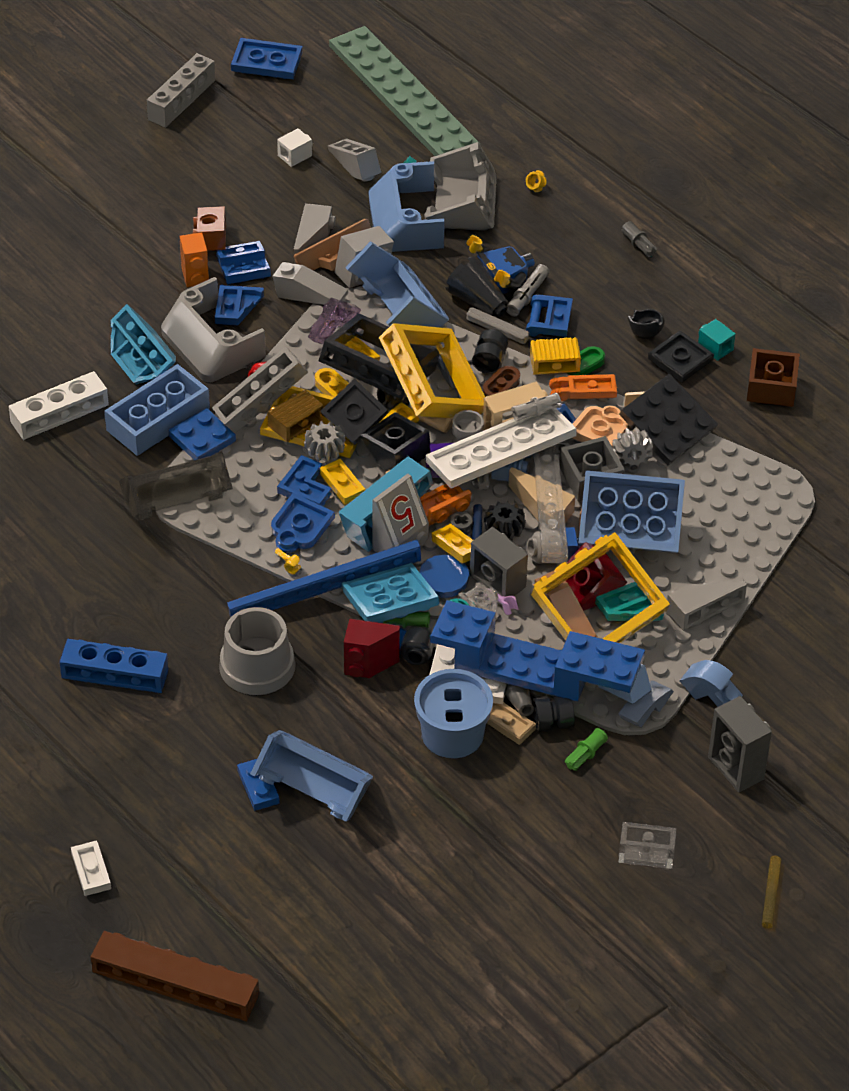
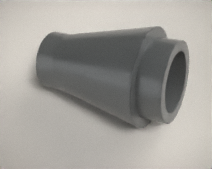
(520, 699)

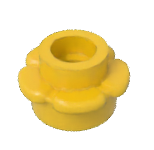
(531, 181)

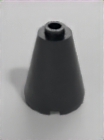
(477, 287)

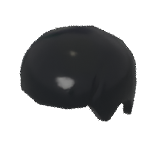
(646, 323)

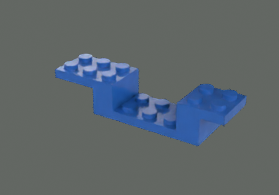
(533, 665)

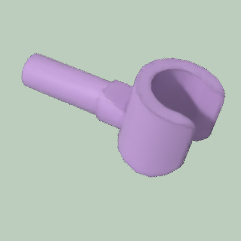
(508, 603)

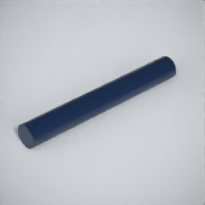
(477, 521)

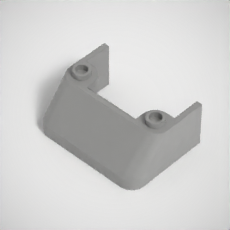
(206, 352)

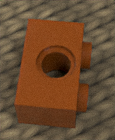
(212, 224)

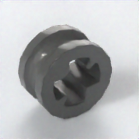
(461, 518)

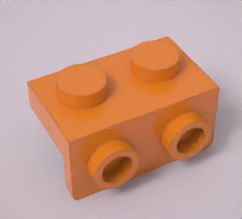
(444, 502)

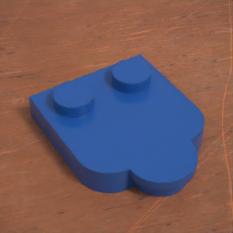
(300, 523)

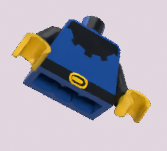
(503, 264)

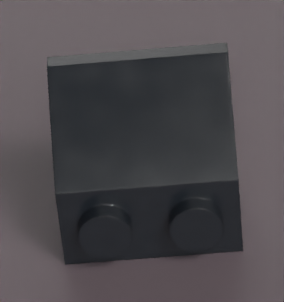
(395, 440)

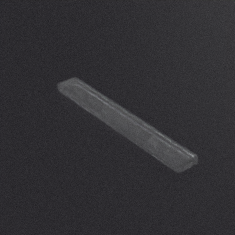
(550, 506)

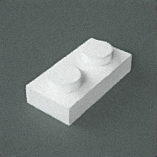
(90, 868)

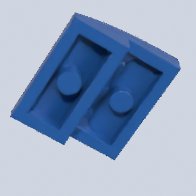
(243, 262)

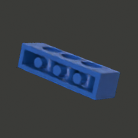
(114, 665)

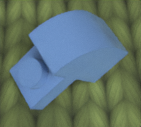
(712, 680)

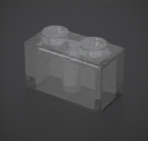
(647, 845)

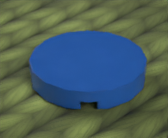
(445, 575)

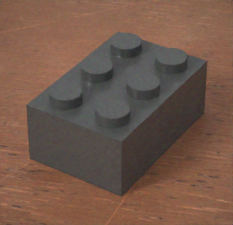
(739, 743)

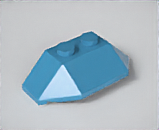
(138, 347)

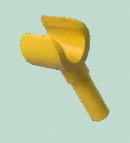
(291, 564)

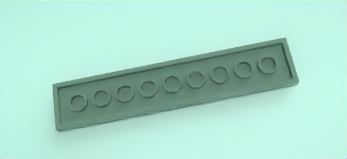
(401, 91)

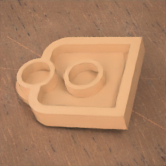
(599, 422)

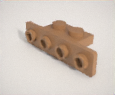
(325, 252)

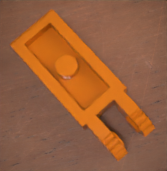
(584, 386)

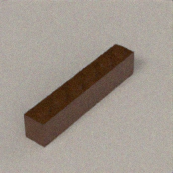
(175, 975)

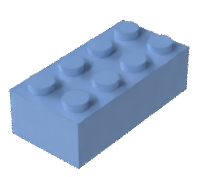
(155, 408)

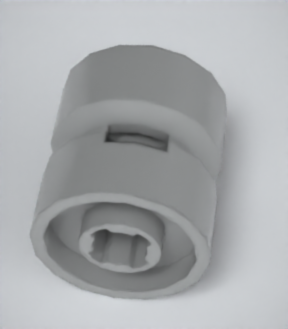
(466, 424)

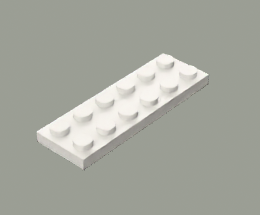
(499, 447)

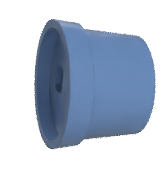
(453, 693)

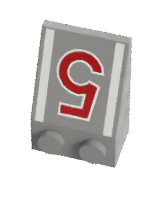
(398, 516)

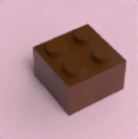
(773, 377)

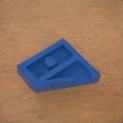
(236, 303)

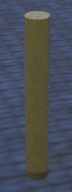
(771, 892)

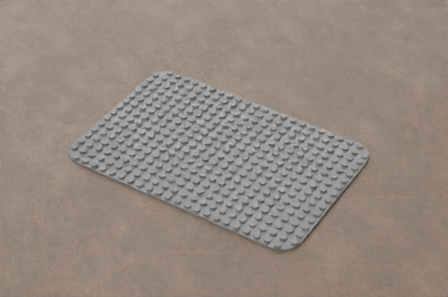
(734, 523)

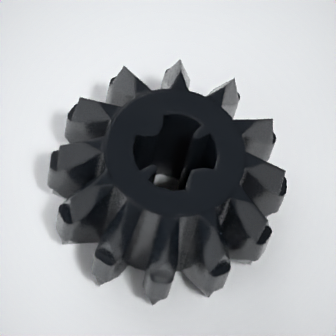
(505, 519)

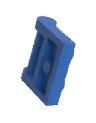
(556, 319)

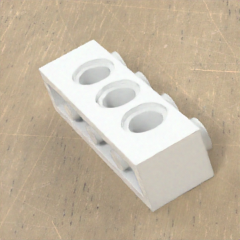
(58, 405)

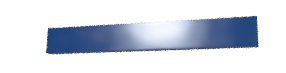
(328, 579)

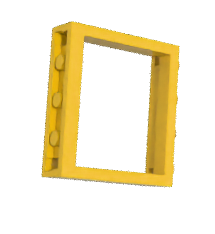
(413, 378)
(584, 558)

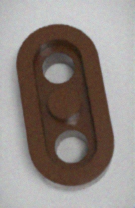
(502, 380)

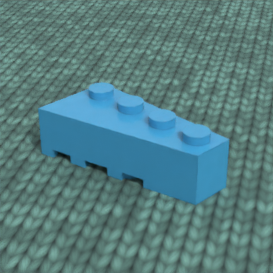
(358, 513)

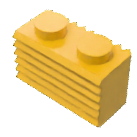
(555, 356)

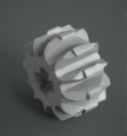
(324, 441)
(633, 447)

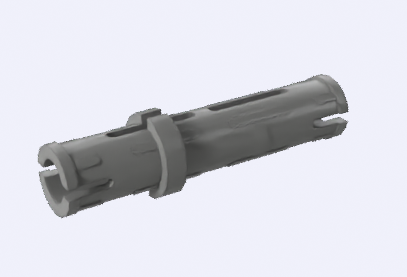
(516, 304)

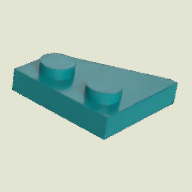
(624, 603)

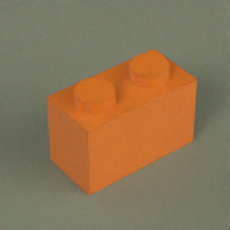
(194, 259)

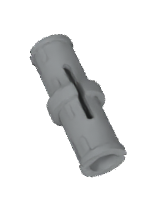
(536, 406)

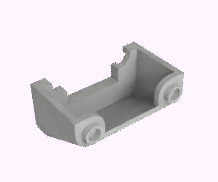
(464, 189)

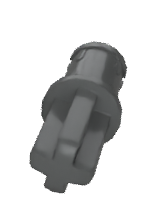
(638, 238)

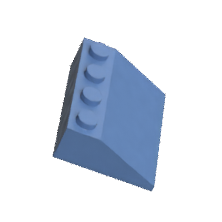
(636, 507)

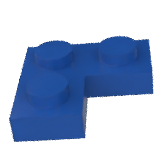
(302, 481)
(259, 792)

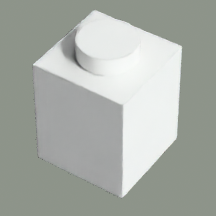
(294, 147)

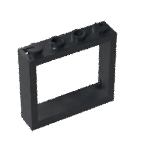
(365, 367)

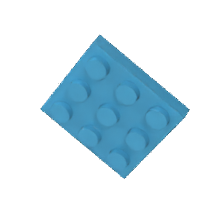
(390, 594)

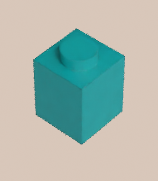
(717, 338)

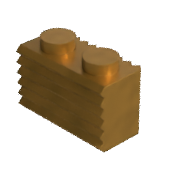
(295, 415)

